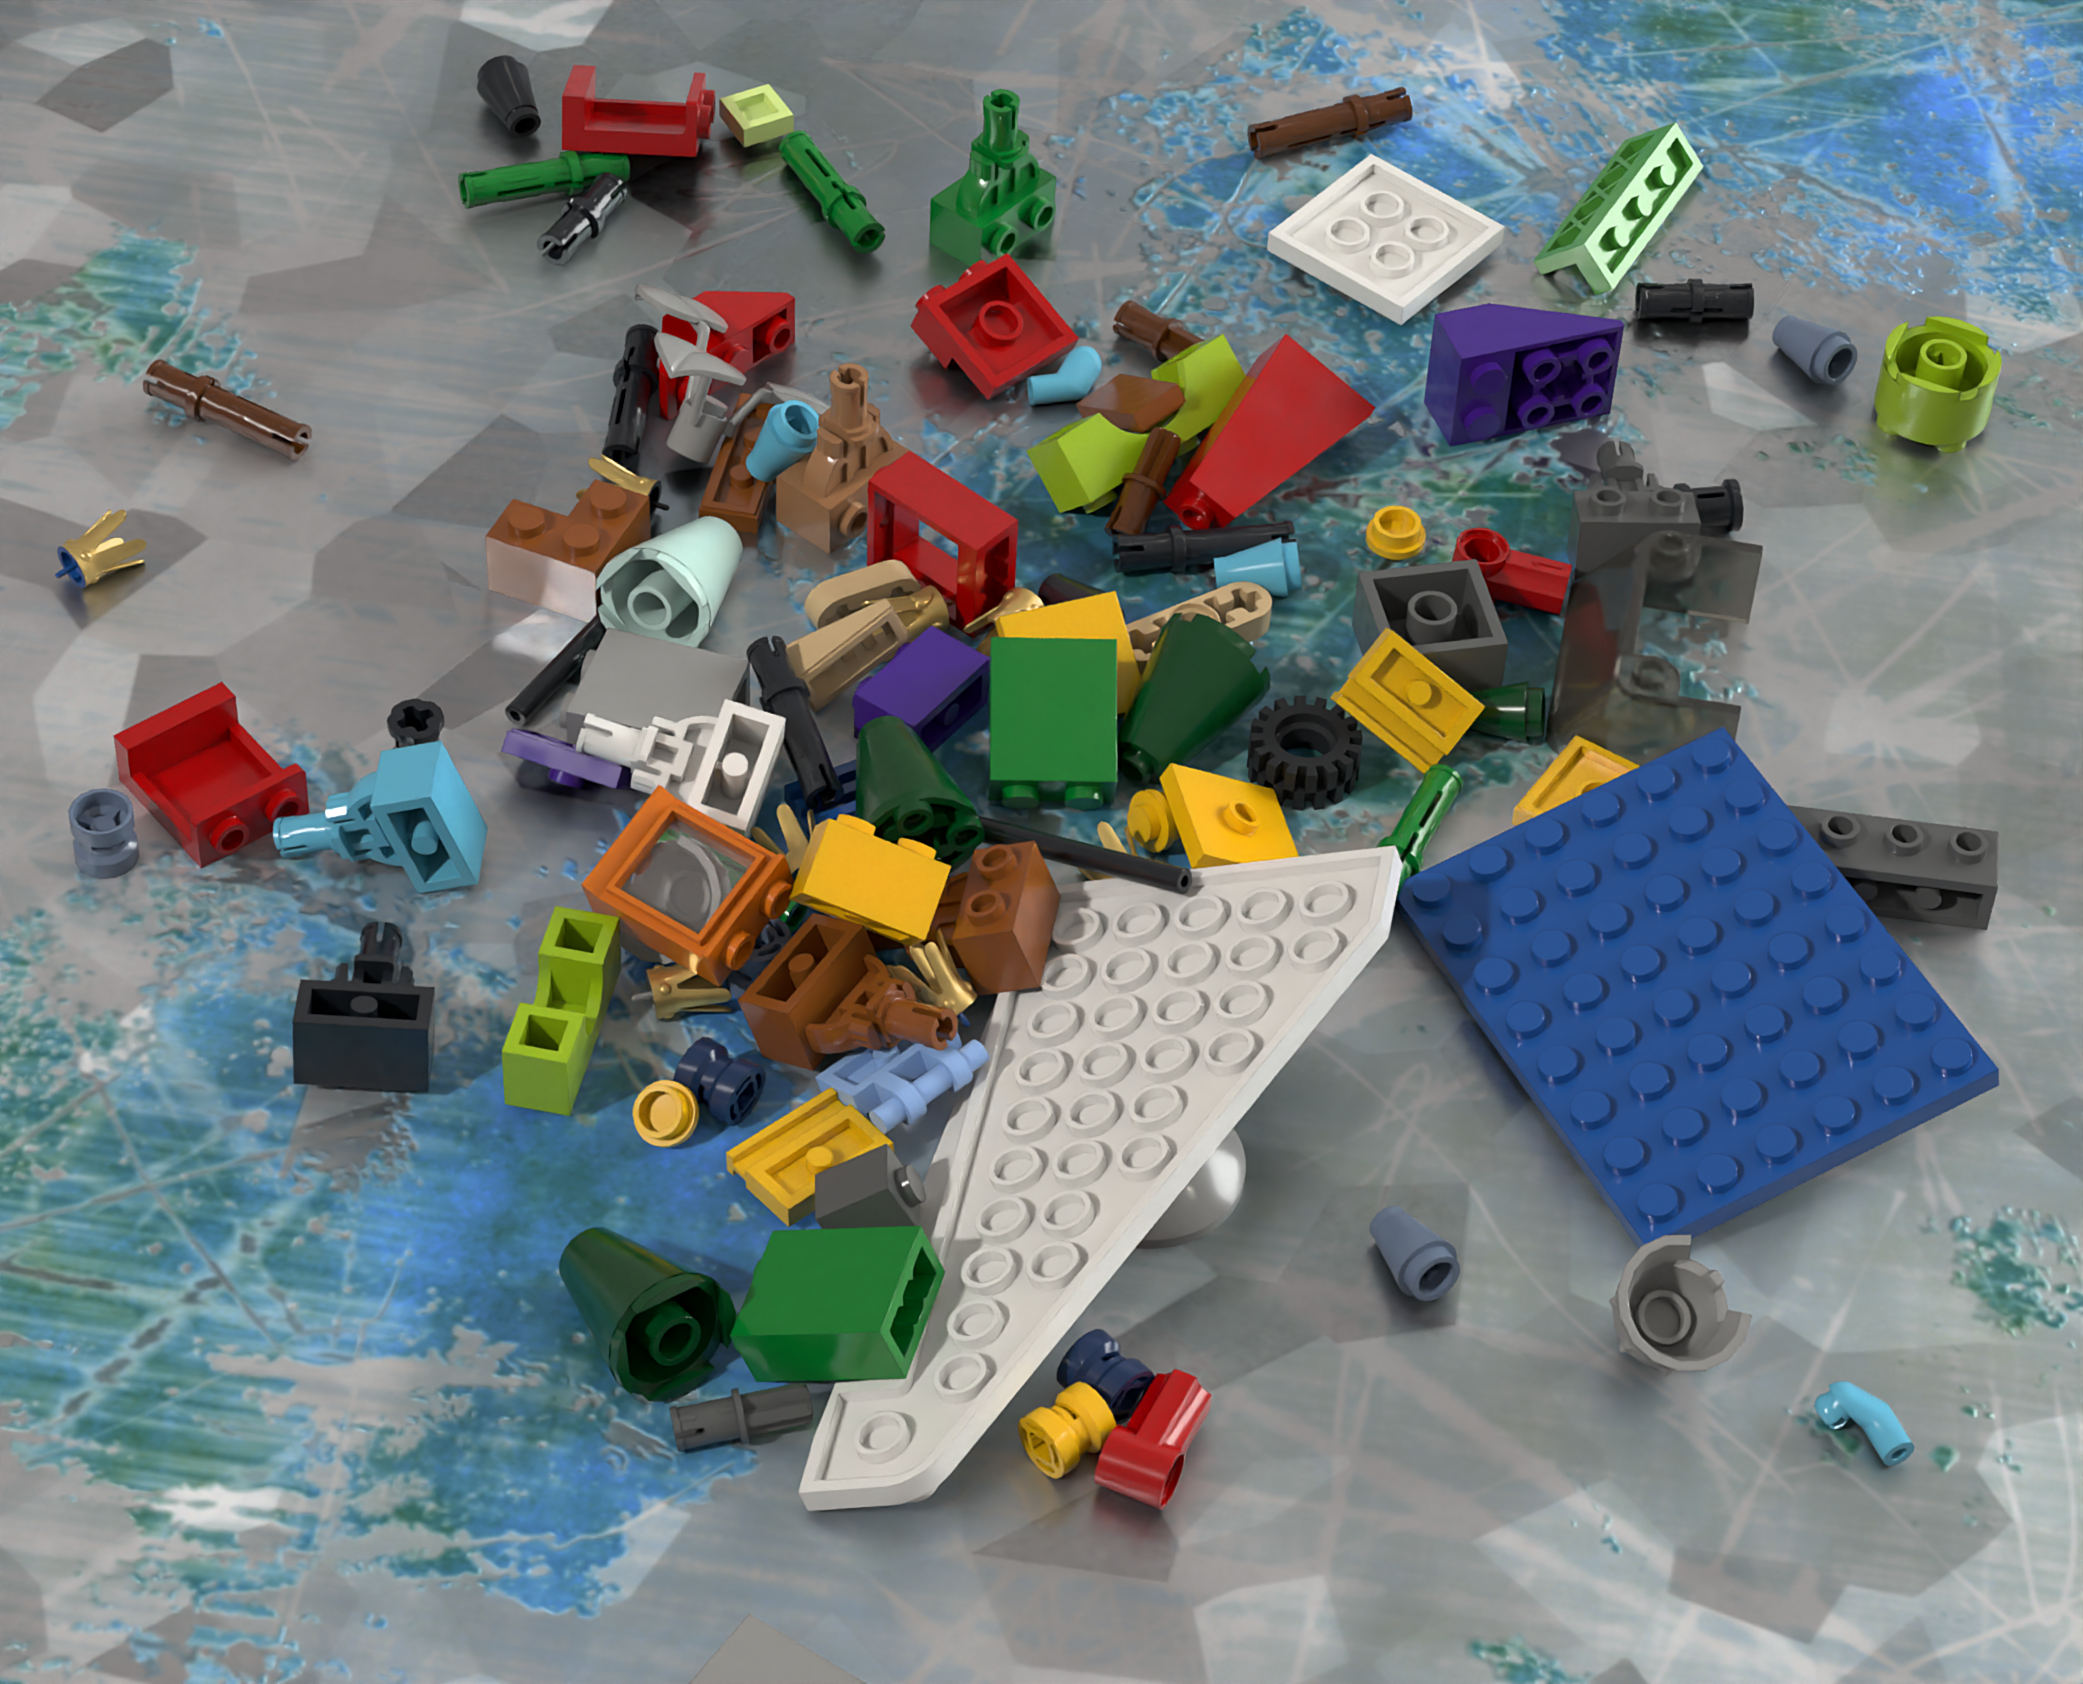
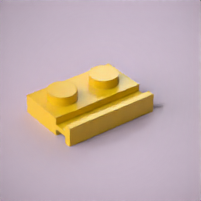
(1407, 701)
(787, 1154)

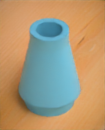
(783, 440)
(1270, 565)

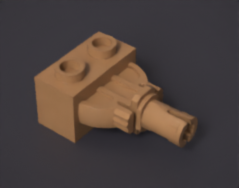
(827, 489)

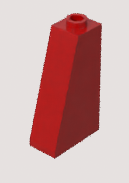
(1267, 432)

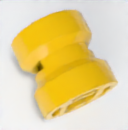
(1066, 1430)

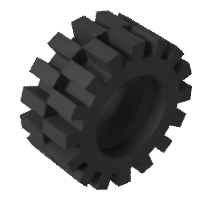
(1308, 728)

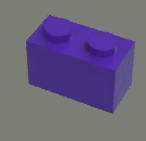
(928, 685)

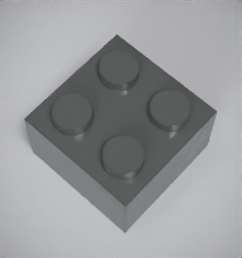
(1440, 613)

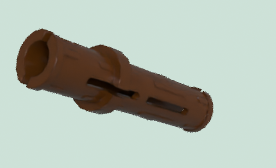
(1348, 118)
(206, 400)

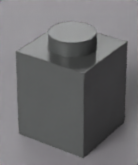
(869, 1192)

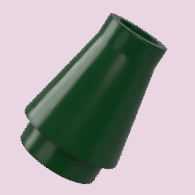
(1511, 711)

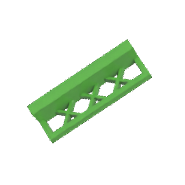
(1623, 208)

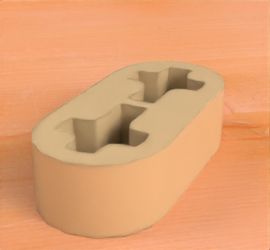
(845, 593)

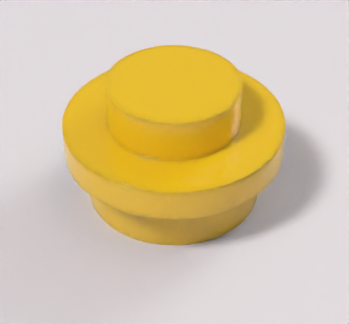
(1395, 533)
(1152, 821)
(666, 1113)

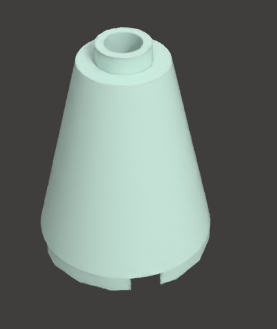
(671, 582)

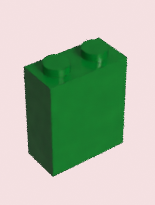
(1052, 721)
(838, 1304)

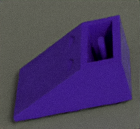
(1518, 370)

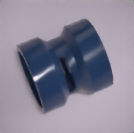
(721, 1082)
(1099, 1363)

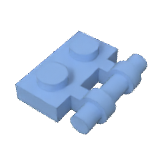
(882, 1079)

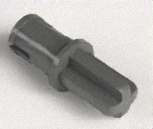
(741, 1415)

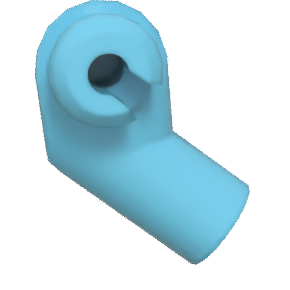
(1070, 382)
(1869, 1412)

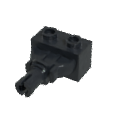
(366, 1027)

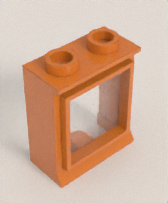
(690, 886)

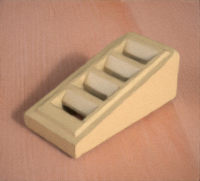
(846, 651)

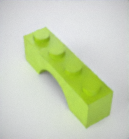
(1092, 455)

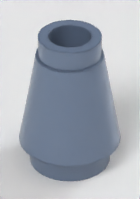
(1816, 349)
(1415, 1254)

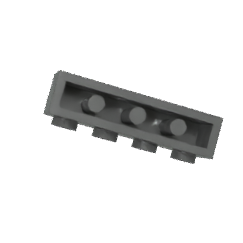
(1911, 865)

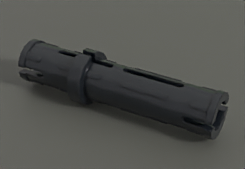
(635, 381)
(1181, 548)
(788, 697)

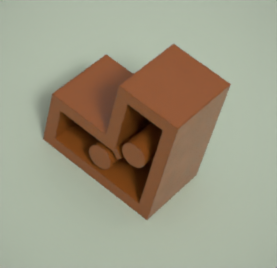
(559, 557)

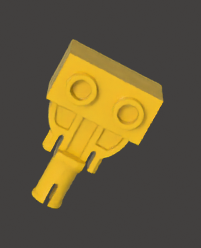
(871, 879)

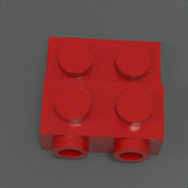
(992, 326)

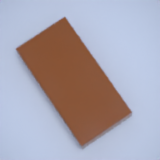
(1133, 402)

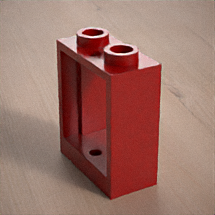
(984, 535)

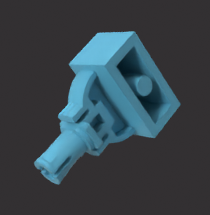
(401, 815)

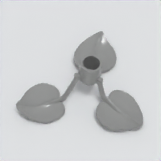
(700, 415)

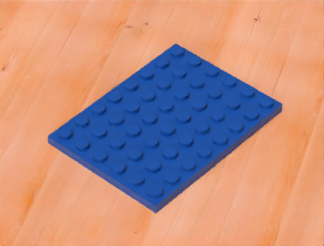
(1691, 991)

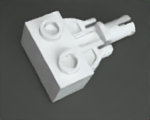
(702, 760)

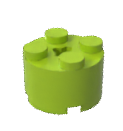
(1937, 383)

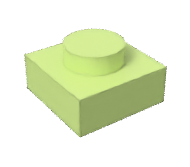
(756, 115)

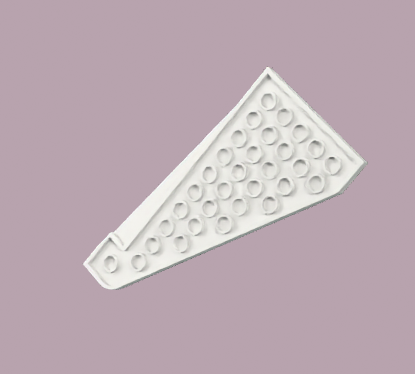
(1087, 1126)

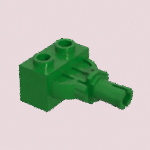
(1000, 196)

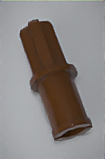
(1157, 334)
(1145, 484)

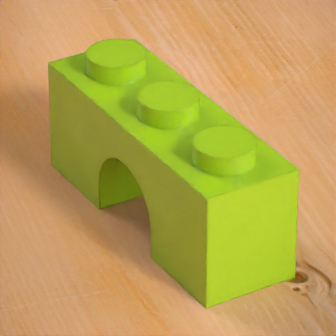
(557, 1033)

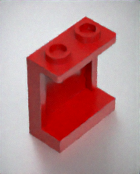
(634, 124)
(207, 776)

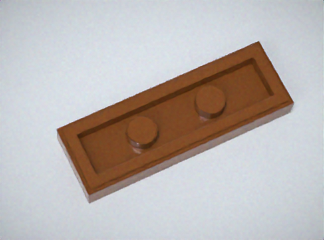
(732, 490)

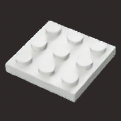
(1385, 239)

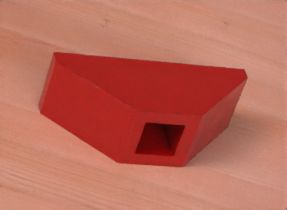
(757, 329)

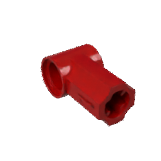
(1514, 574)
(1150, 1451)

